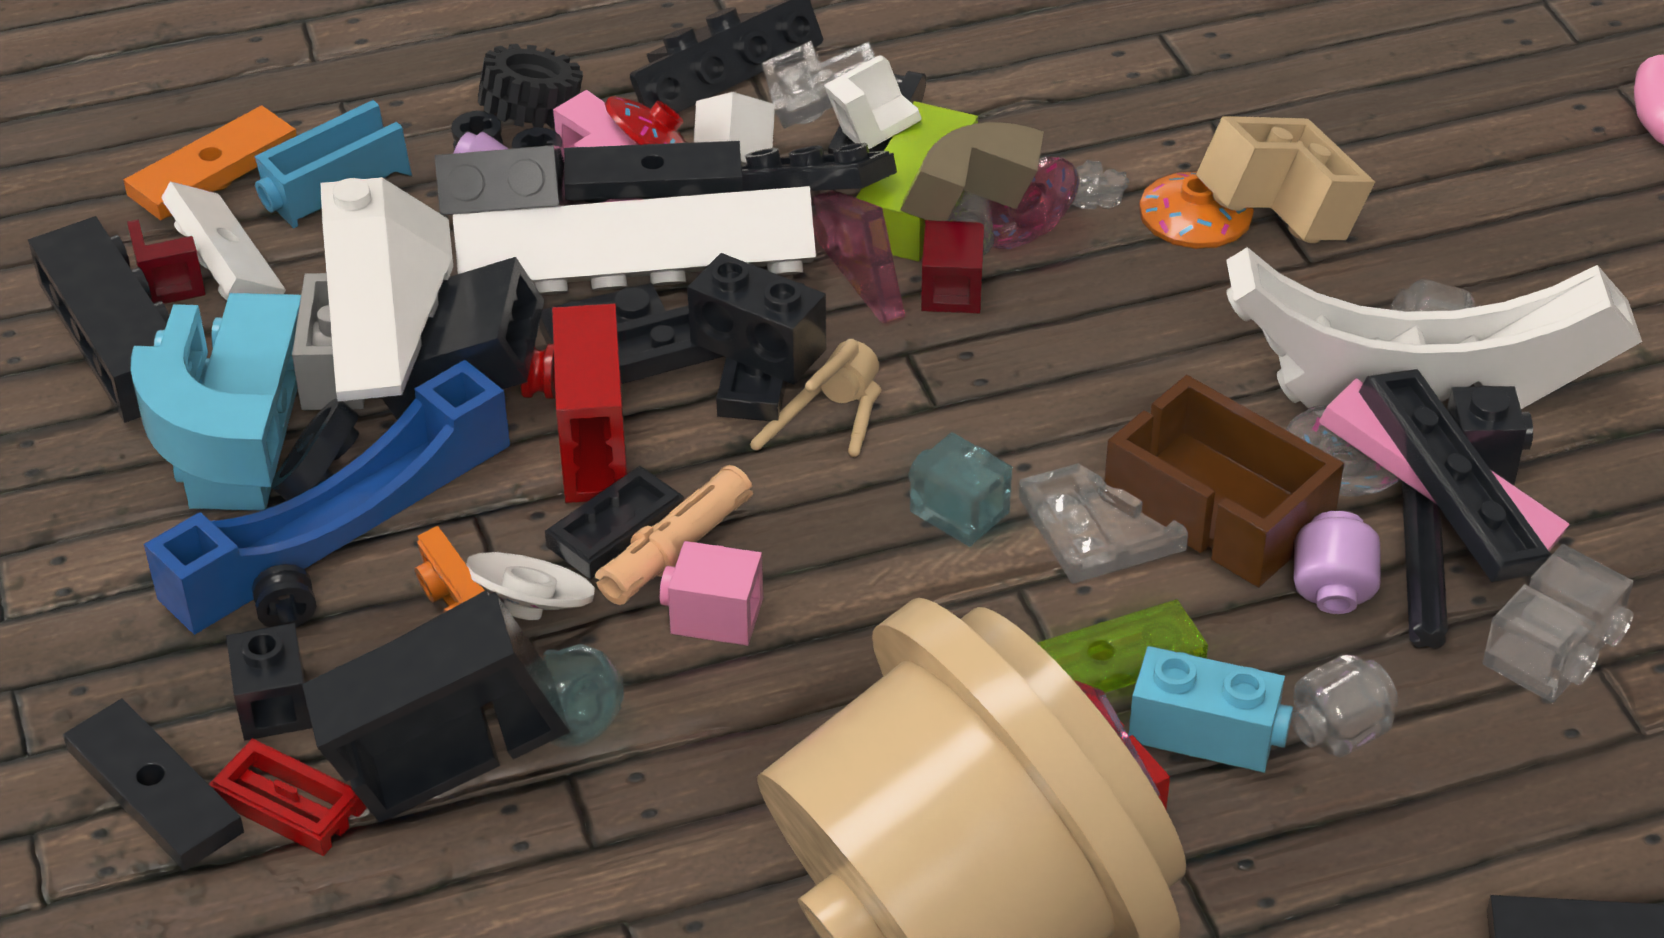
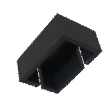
(413, 710)

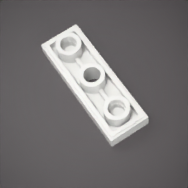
(220, 241)

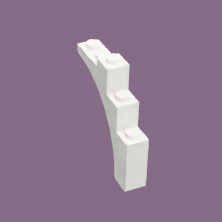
(1521, 343)

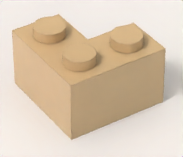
(1287, 169)

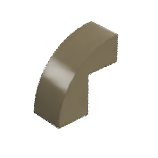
(979, 158)

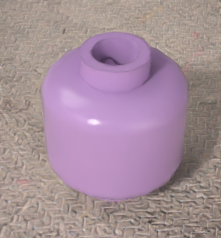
(1337, 562)

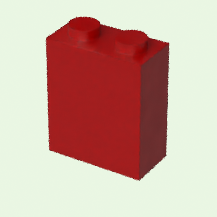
(588, 399)

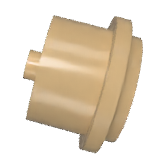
(973, 798)

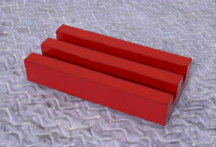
(279, 804)

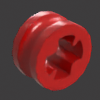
(541, 374)

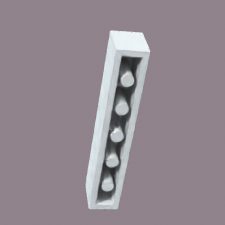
(642, 237)

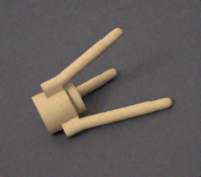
(843, 379)

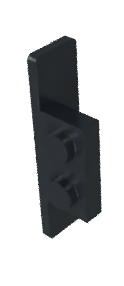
(722, 53)

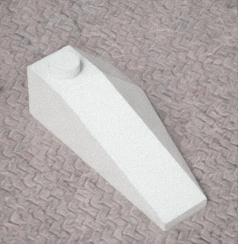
(382, 281)

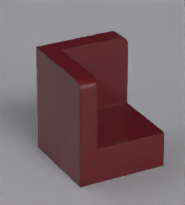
(168, 266)
(952, 266)

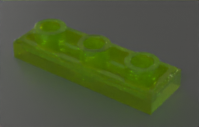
(1114, 650)

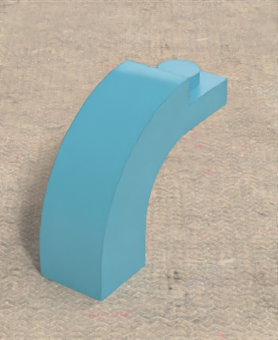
(196, 427)

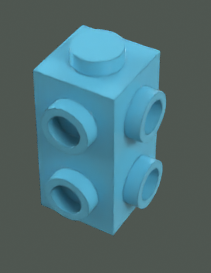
(1209, 709)

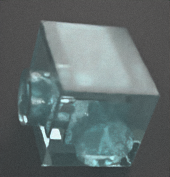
(960, 488)

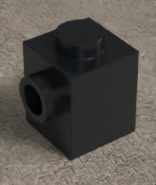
(1493, 425)
(268, 681)

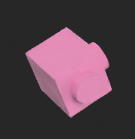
(713, 592)

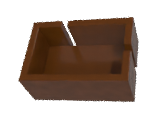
(1223, 477)

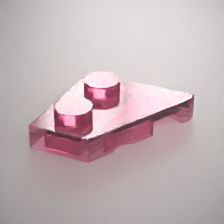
(859, 246)

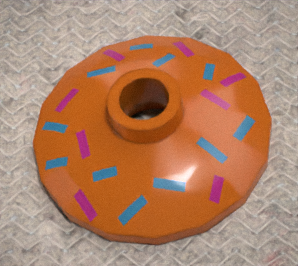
(1186, 215)

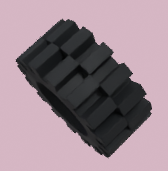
(527, 84)

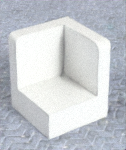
(871, 103)
(735, 119)

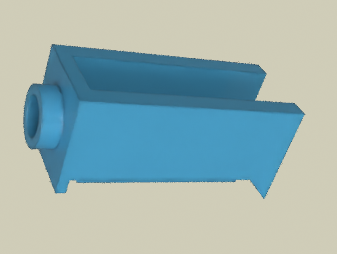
(334, 151)

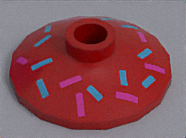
(646, 124)

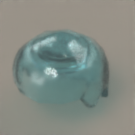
(588, 692)

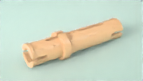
(661, 544)

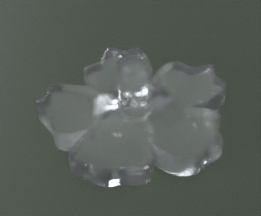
(1099, 187)

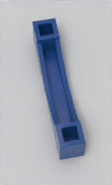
(449, 428)

